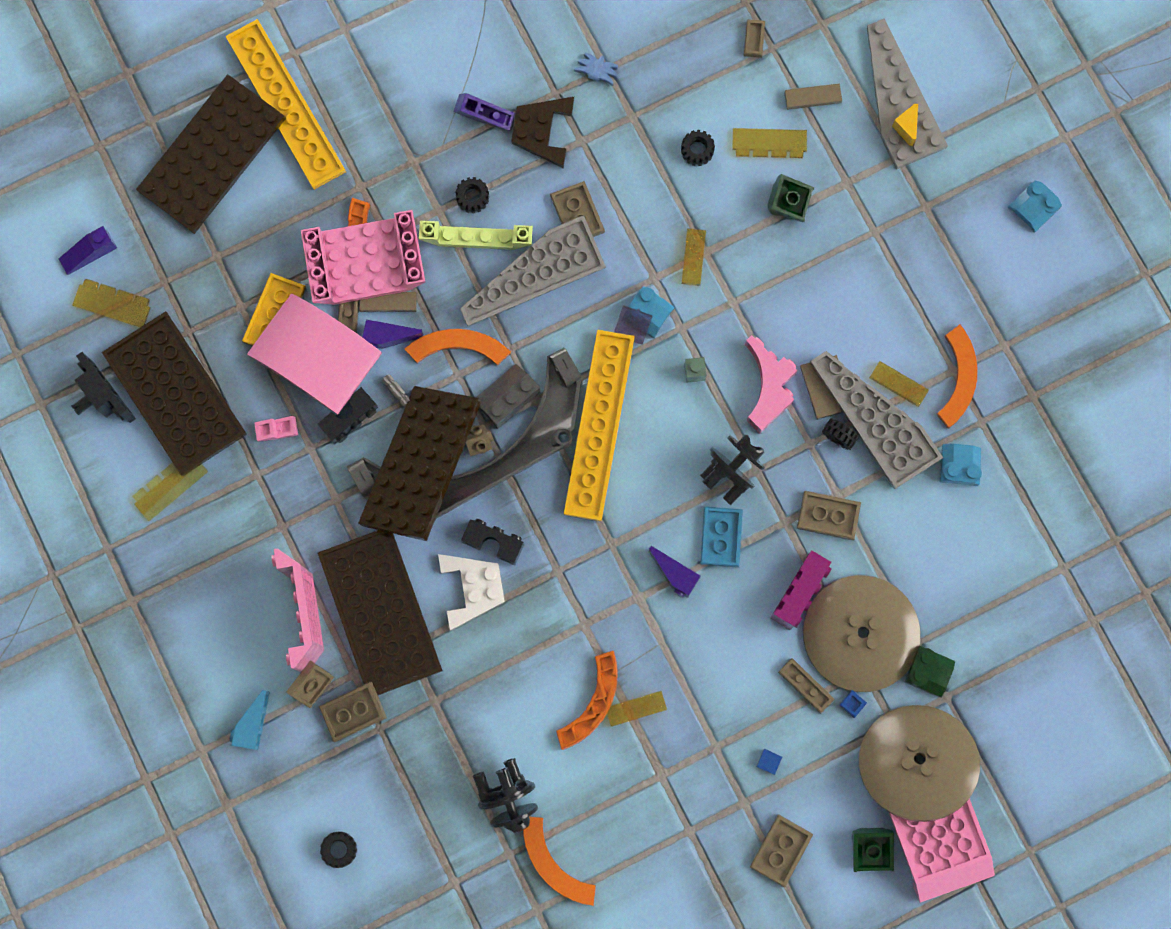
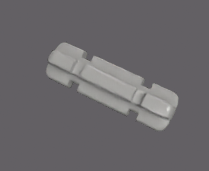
(396, 390)

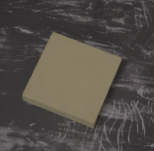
(310, 684)

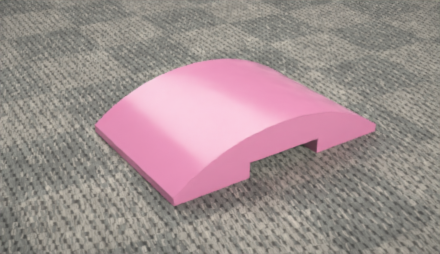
(315, 353)

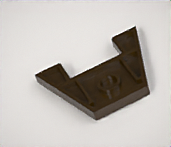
(534, 126)

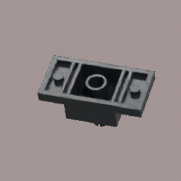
(98, 392)

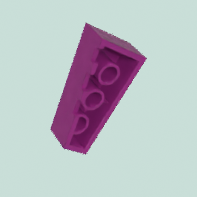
(801, 590)

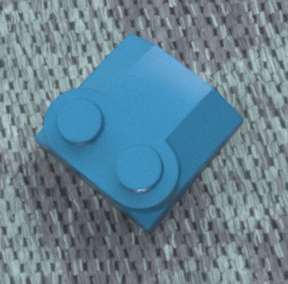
(1036, 205)
(652, 304)
(961, 464)

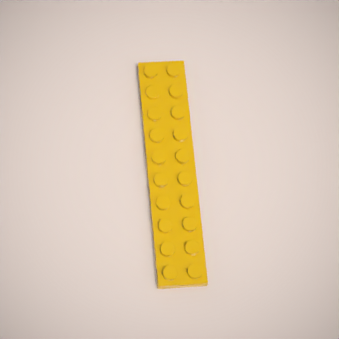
(280, 91)
(599, 425)

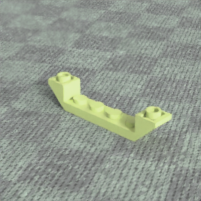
(475, 237)

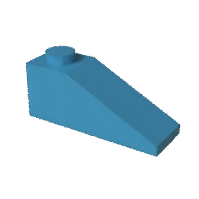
(250, 726)

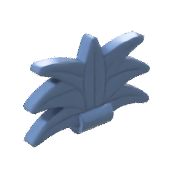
(597, 69)

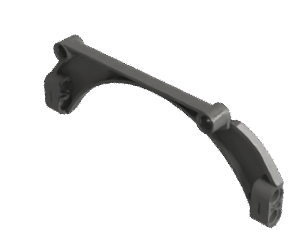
(540, 439)

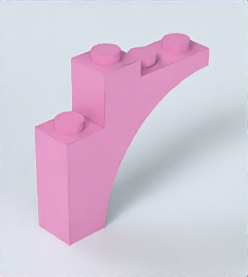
(774, 376)

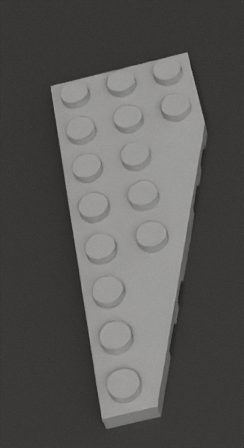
(896, 93)
(550, 263)
(888, 433)

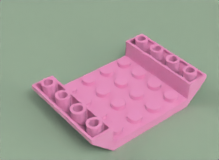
(363, 260)
(307, 615)
(944, 852)

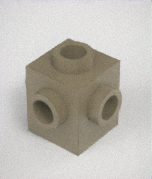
(479, 440)

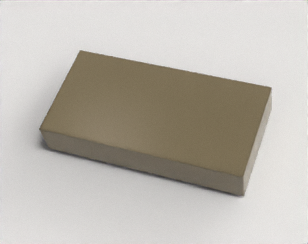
(754, 38)

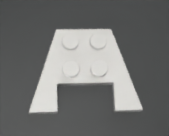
(480, 586)

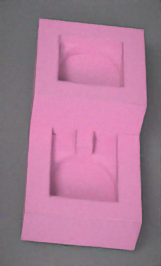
(276, 429)

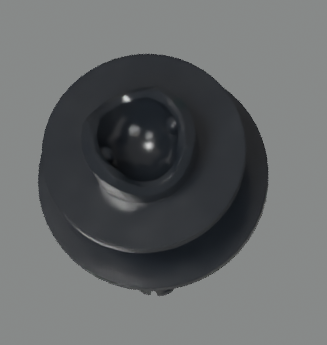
(722, 467)
(512, 788)

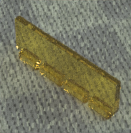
(773, 140)
(115, 307)
(165, 491)

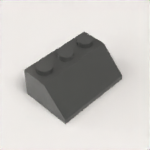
(508, 395)

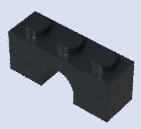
(338, 428)
(478, 533)

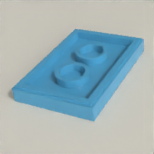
(721, 537)

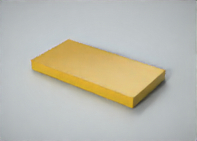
(271, 300)

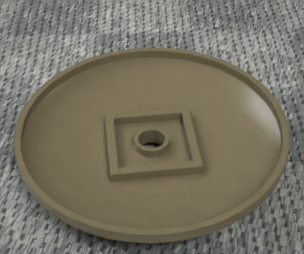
(834, 641)
(914, 789)

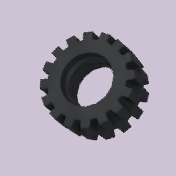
(697, 158)
(472, 184)
(840, 434)
(326, 847)

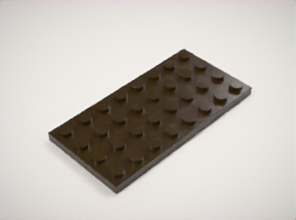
(211, 153)
(174, 393)
(420, 463)
(380, 611)

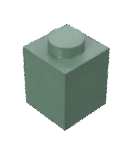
(695, 369)

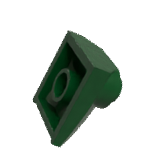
(789, 198)
(930, 671)
(873, 849)

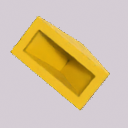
(906, 124)

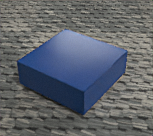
(852, 704)
(769, 761)

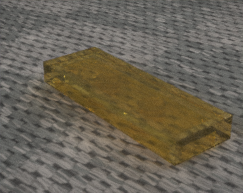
(693, 257)
(899, 383)
(636, 708)

